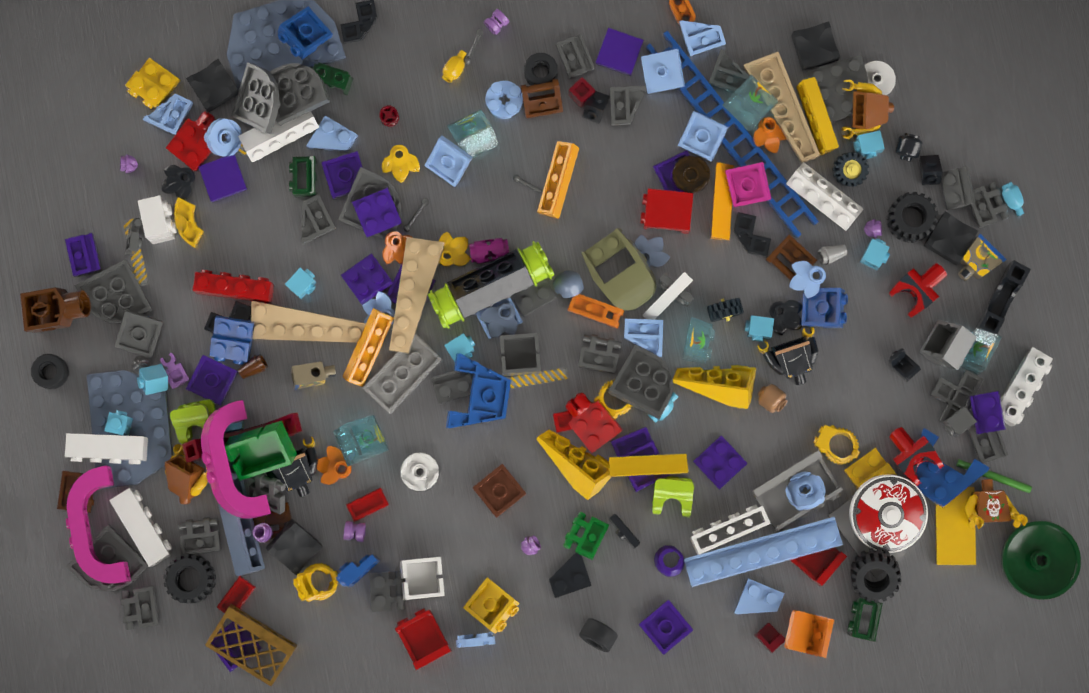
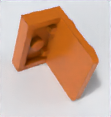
(809, 633)

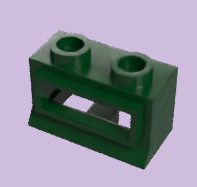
(334, 77)
(311, 176)
(853, 626)

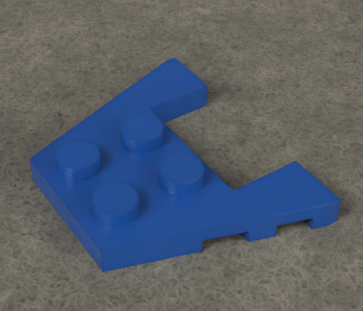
(487, 396)
(945, 483)

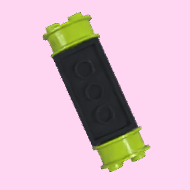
(490, 284)

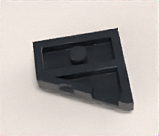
(570, 577)

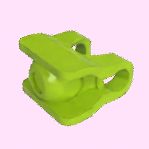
(188, 415)
(673, 487)

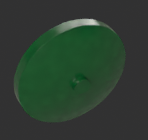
(1041, 560)

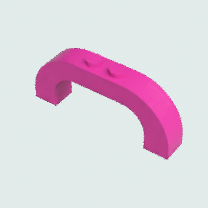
(218, 467)
(80, 529)

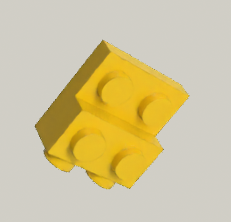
(152, 84)
(867, 467)
(491, 606)

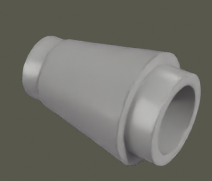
(831, 253)

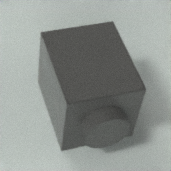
(959, 422)

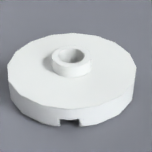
(884, 72)
(410, 467)

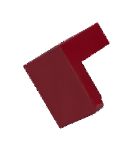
(581, 92)
(770, 637)

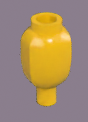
(454, 67)

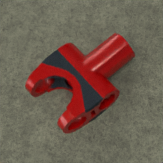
(920, 287)
(913, 453)

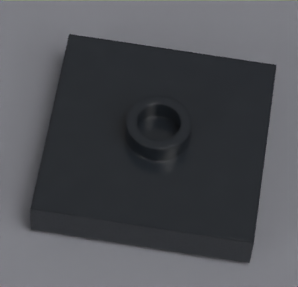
(623, 531)

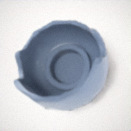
(568, 284)

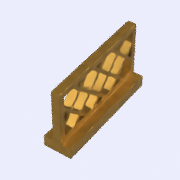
(260, 630)

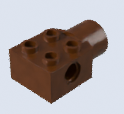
(53, 309)

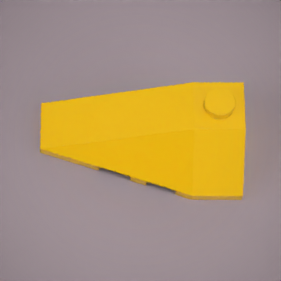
(726, 386)
(581, 469)

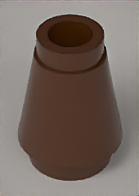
(254, 366)

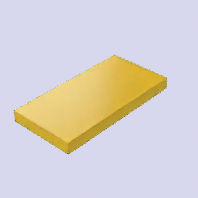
(953, 536)

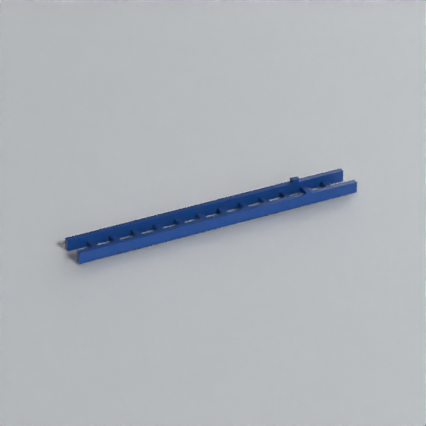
(744, 135)

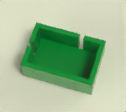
(260, 450)

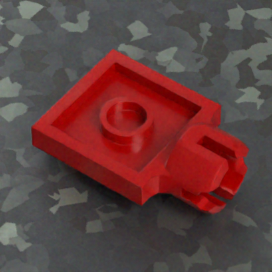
(190, 143)
(591, 422)

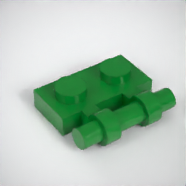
(592, 537)

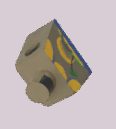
(980, 259)
(303, 378)

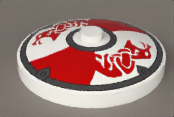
(888, 513)

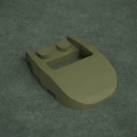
(630, 287)

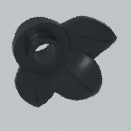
(175, 183)
(788, 318)

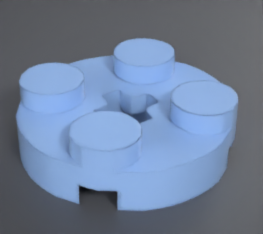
(510, 108)
(214, 134)
(805, 501)
(481, 639)

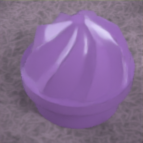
(128, 163)
(873, 228)
(262, 532)
(530, 545)

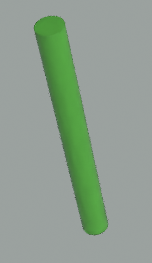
(999, 478)

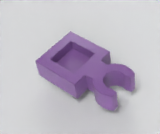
(176, 373)

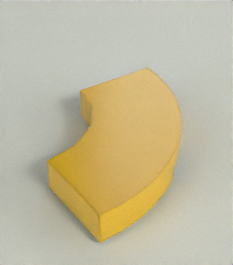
(186, 222)

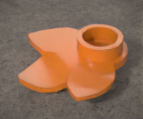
(770, 136)
(396, 250)
(330, 466)

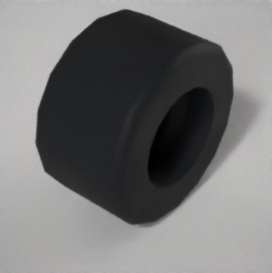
(538, 59)
(39, 365)
(598, 635)

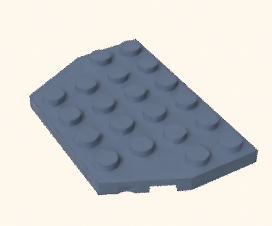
(257, 41)
(150, 419)

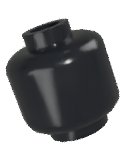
(909, 146)

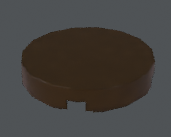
(691, 174)

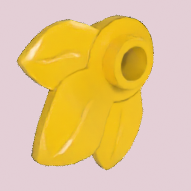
(400, 166)
(456, 249)

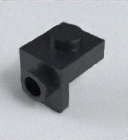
(595, 106)
(930, 169)
(903, 365)

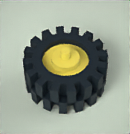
(850, 169)
(725, 309)

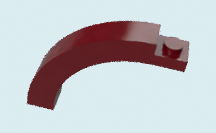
(193, 448)

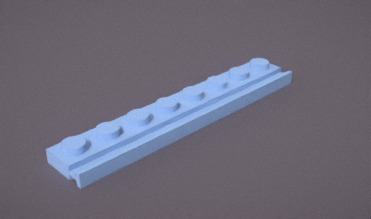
(763, 551)

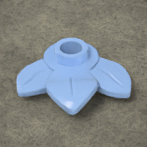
(804, 278)
(381, 303)

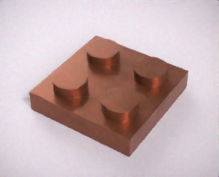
(499, 490)

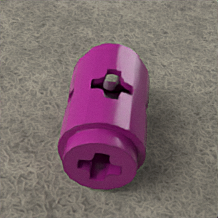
(481, 251)

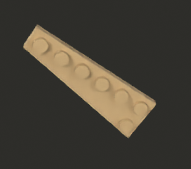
(787, 111)
(417, 275)
(287, 323)

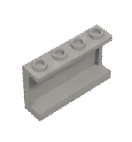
(774, 498)

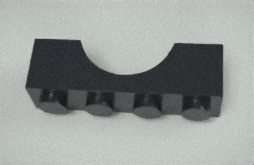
(1006, 290)

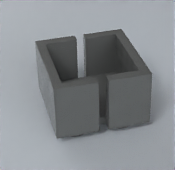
(948, 344)
(520, 354)

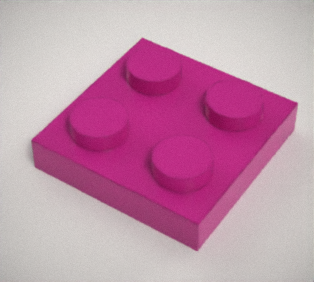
(748, 184)

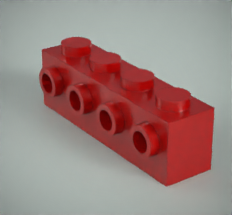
(233, 287)

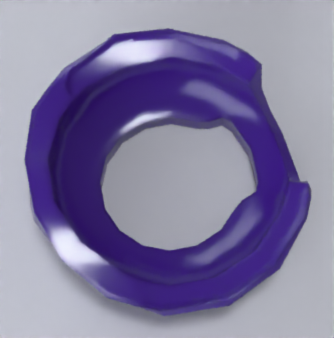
(658, 560)

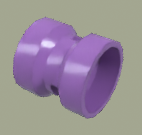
(496, 22)
(351, 528)

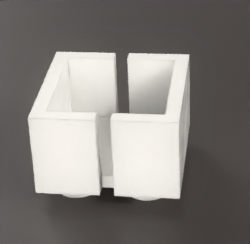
(156, 219)
(421, 578)

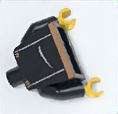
(793, 357)
(300, 471)

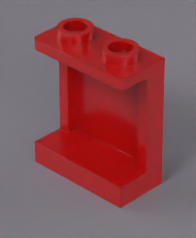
(667, 210)
(820, 565)
(422, 638)

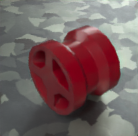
(389, 112)

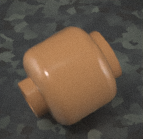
(772, 398)

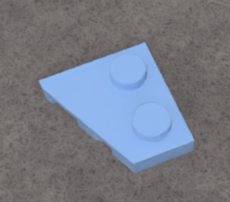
(701, 36)
(171, 114)
(332, 136)
(645, 333)
(758, 599)

